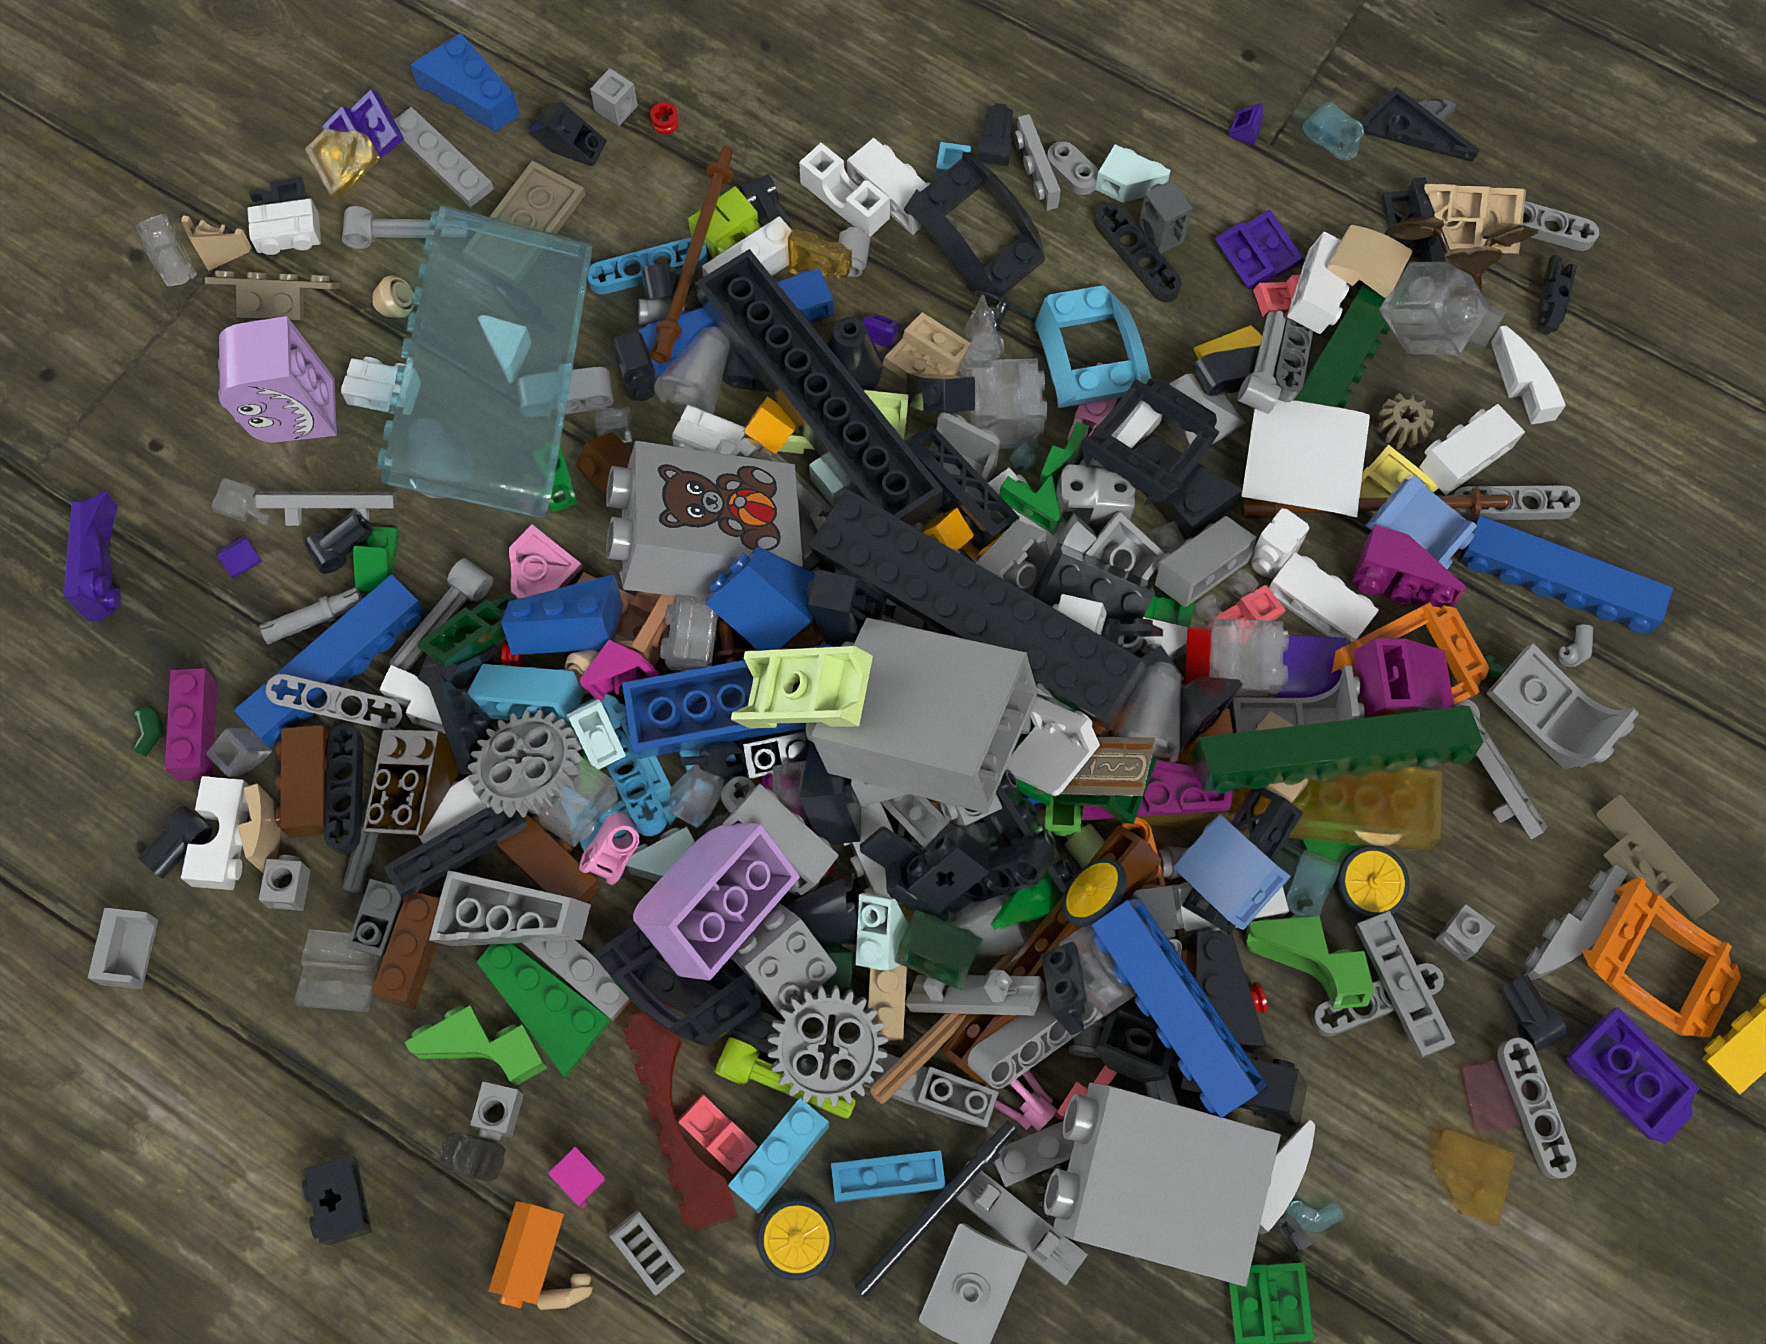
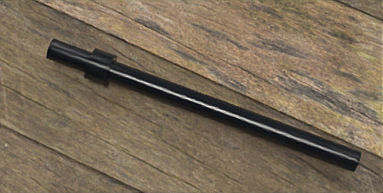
(986, 1154)

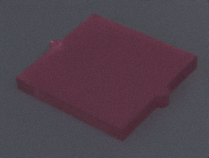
(1490, 1097)

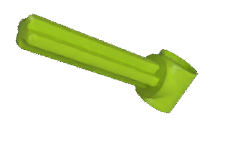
(741, 1062)

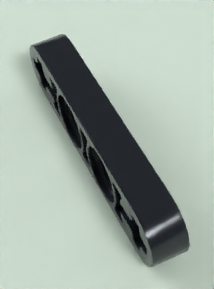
(1140, 250)
(339, 789)

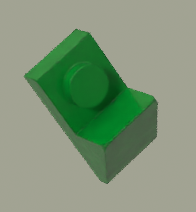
(1037, 507)
(375, 558)

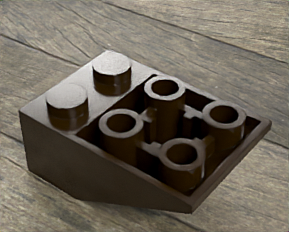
(409, 781)

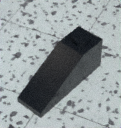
(941, 392)

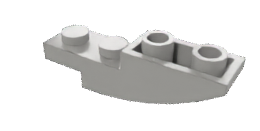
(1579, 930)
(942, 1093)

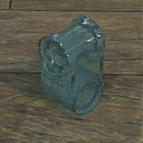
(1332, 127)
(1314, 878)

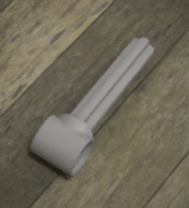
(362, 228)
(1260, 387)
(466, 584)

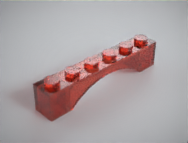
(704, 1191)

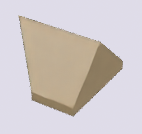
(215, 246)

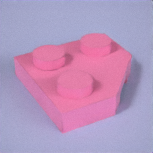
(539, 564)

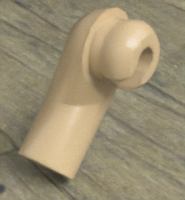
(566, 1297)

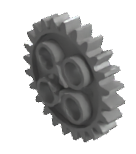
(525, 763)
(795, 1042)

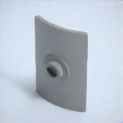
(972, 1287)

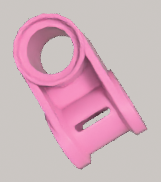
(609, 855)

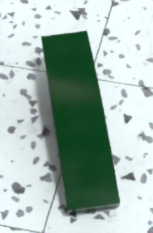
(467, 632)

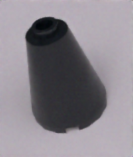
(856, 351)
(831, 910)

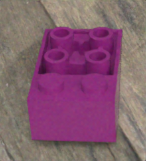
(1403, 571)
(1402, 677)

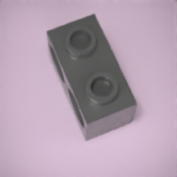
(1165, 216)

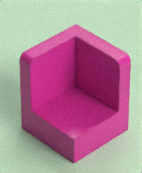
(577, 1176)

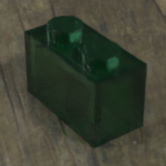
(938, 949)

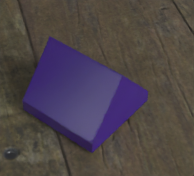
(1247, 124)
(882, 329)
(238, 556)

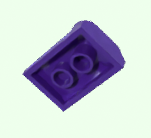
(89, 559)
(1634, 1076)

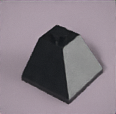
(1203, 705)

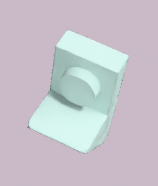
(596, 734)

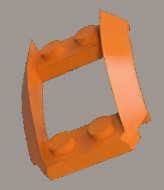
(1448, 633)
(1622, 936)

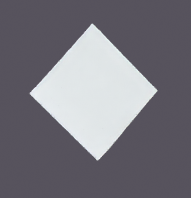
(1307, 456)

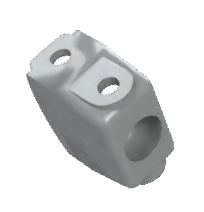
(1094, 495)

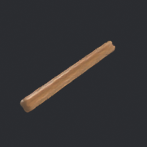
(923, 1049)

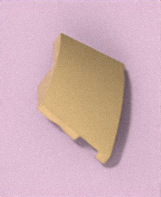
(1473, 209)

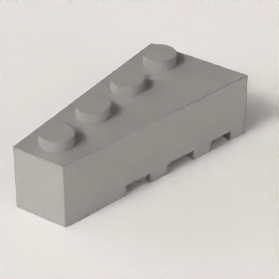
(1016, 557)
(501, 913)

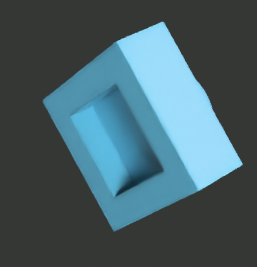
(949, 155)

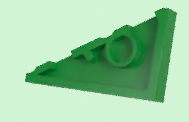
(1028, 904)

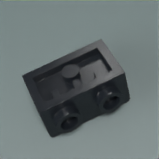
(1065, 986)

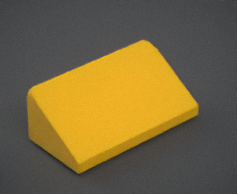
(1239, 339)

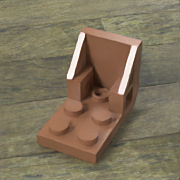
(641, 622)

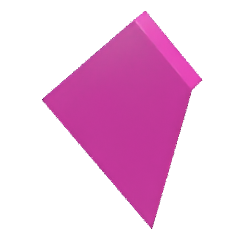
(612, 668)

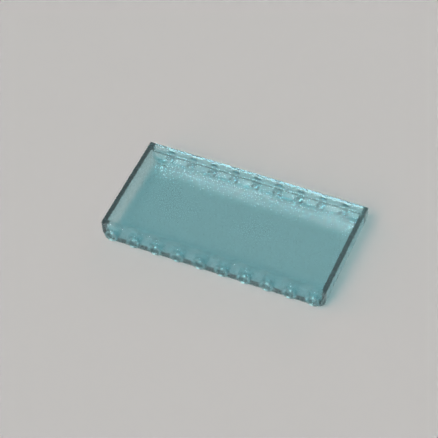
(487, 363)

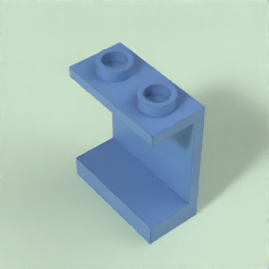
(1426, 519)
(1231, 872)

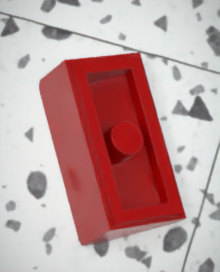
(1198, 653)

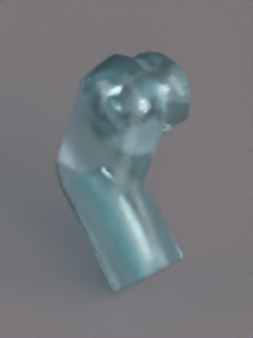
(1314, 1220)

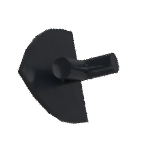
(1001, 308)

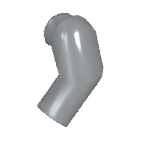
(1580, 650)

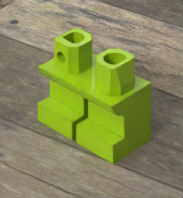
(731, 222)

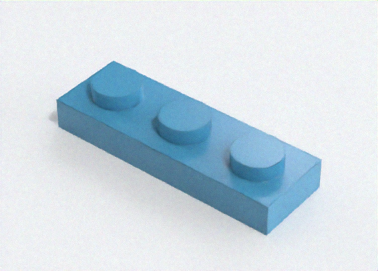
(888, 1176)

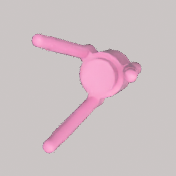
(1036, 1108)

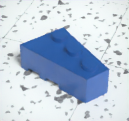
(467, 81)
(564, 618)

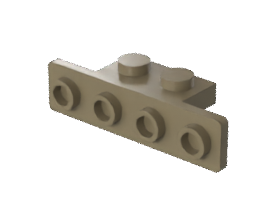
(269, 297)
(1649, 857)

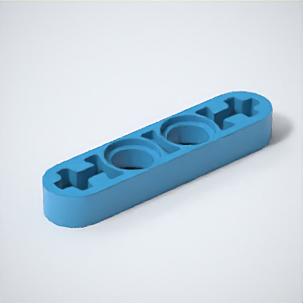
(640, 258)
(634, 780)

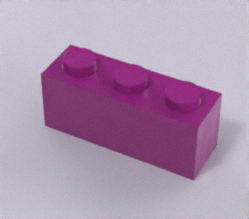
(190, 724)

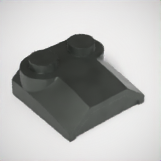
(1133, 1047)

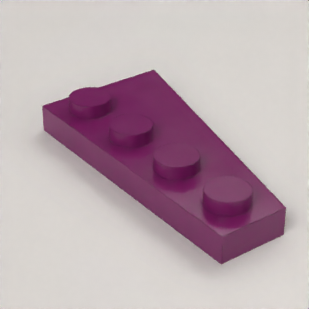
(1171, 791)

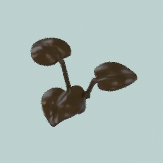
(1470, 260)

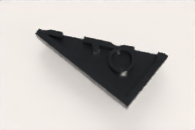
(1408, 122)
(459, 715)

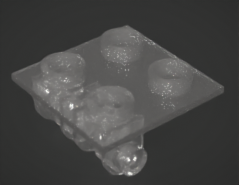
(983, 337)

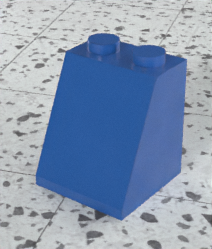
(763, 598)

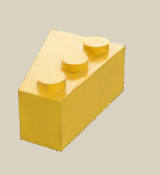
(1741, 1053)

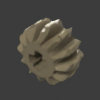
(1405, 421)

